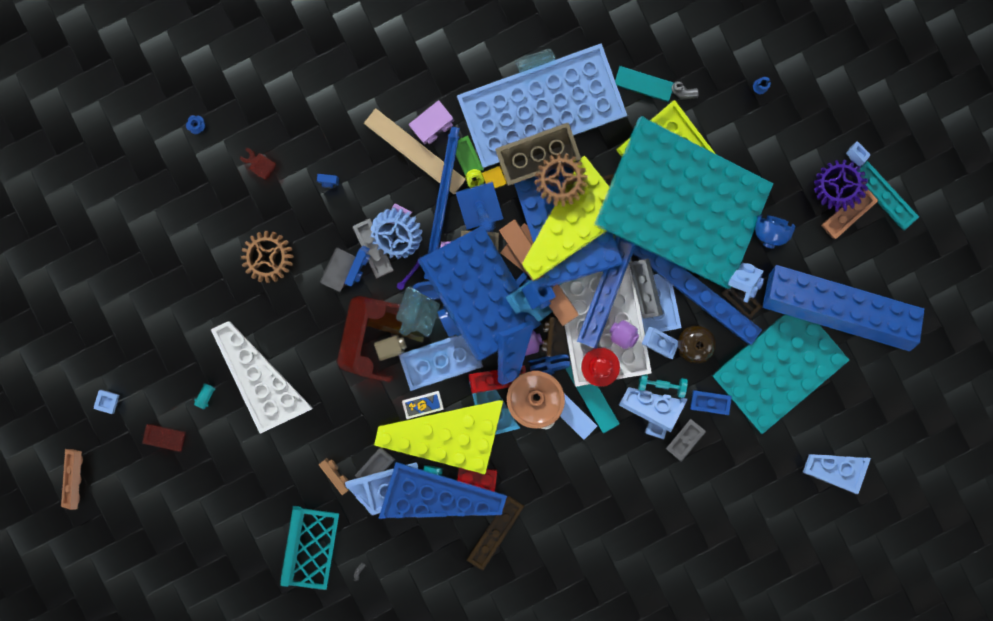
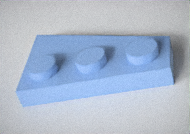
(653, 407)
(838, 470)

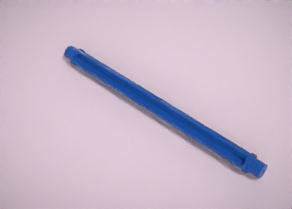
(443, 190)

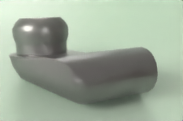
(682, 93)

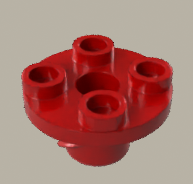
(600, 367)

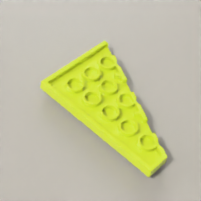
(568, 226)
(451, 437)

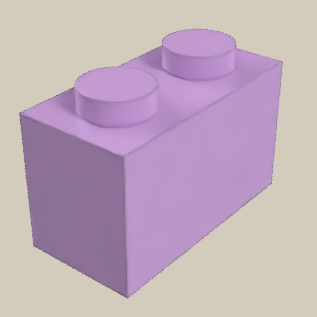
(431, 123)

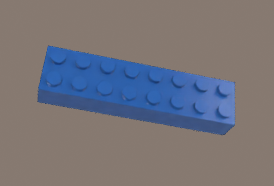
(843, 308)

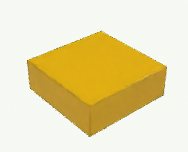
(496, 176)

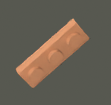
(844, 219)
(71, 479)

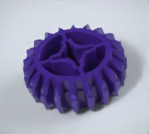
(833, 184)

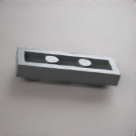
(645, 288)

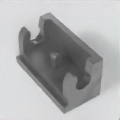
(337, 269)
(686, 440)

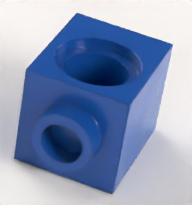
(538, 293)

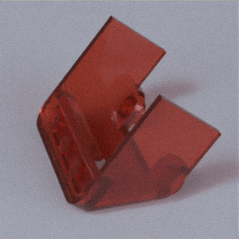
(349, 355)

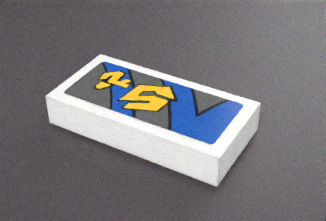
(422, 404)

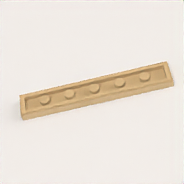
(411, 148)

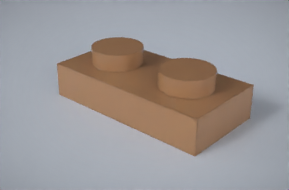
(330, 469)

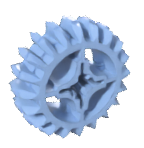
(386, 235)

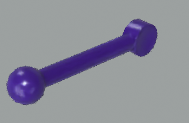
(401, 285)

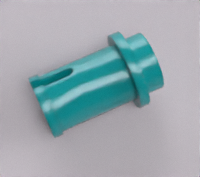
(204, 396)

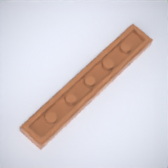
(521, 246)

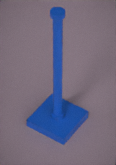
(479, 206)

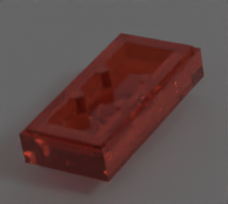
(164, 437)

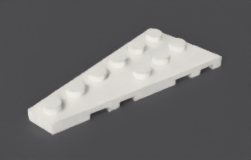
(261, 385)

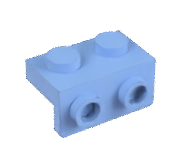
(747, 279)

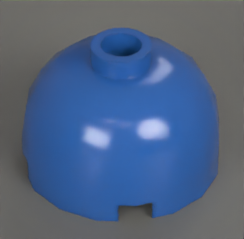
(773, 231)

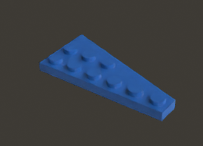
(427, 494)

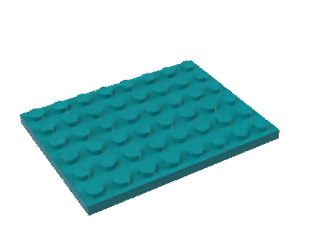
(683, 203)

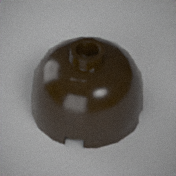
(687, 344)

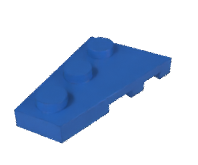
(512, 350)

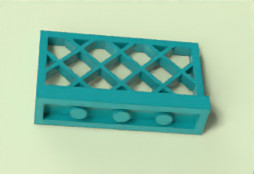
(293, 543)

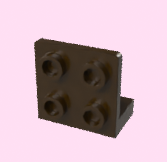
(556, 339)

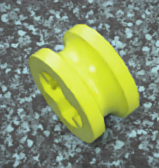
(474, 173)

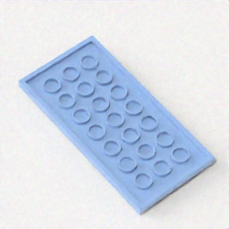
(563, 91)

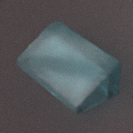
(535, 60)

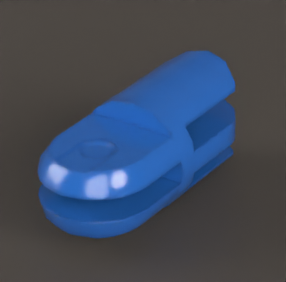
(550, 364)

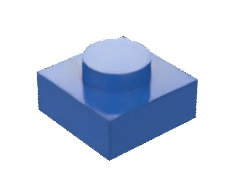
(327, 180)

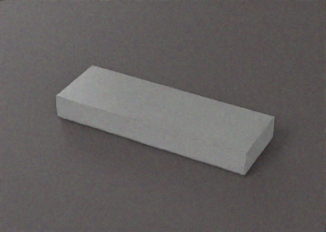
(379, 263)

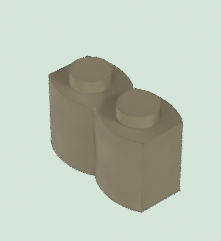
(390, 347)

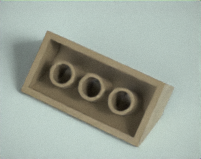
(521, 158)

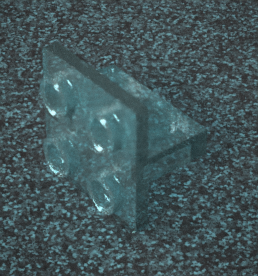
(417, 312)

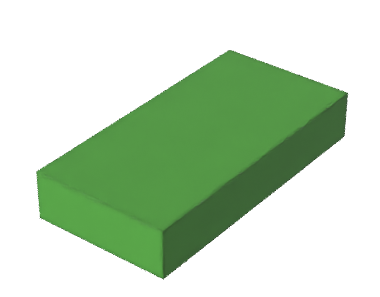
(467, 156)

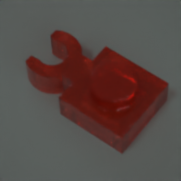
(260, 165)

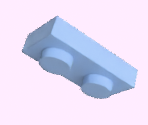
(660, 342)

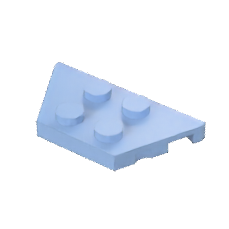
(372, 489)

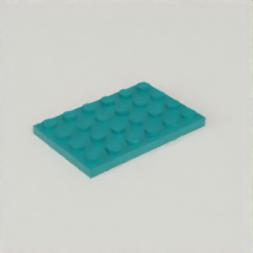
(779, 369)

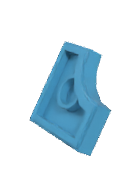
(520, 304)

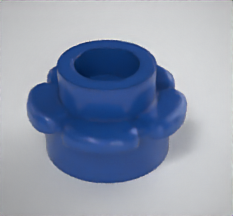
(200, 124)

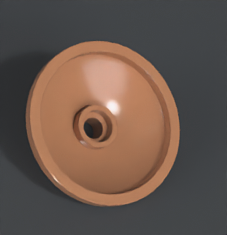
(535, 412)

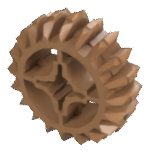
(554, 179)
(256, 243)

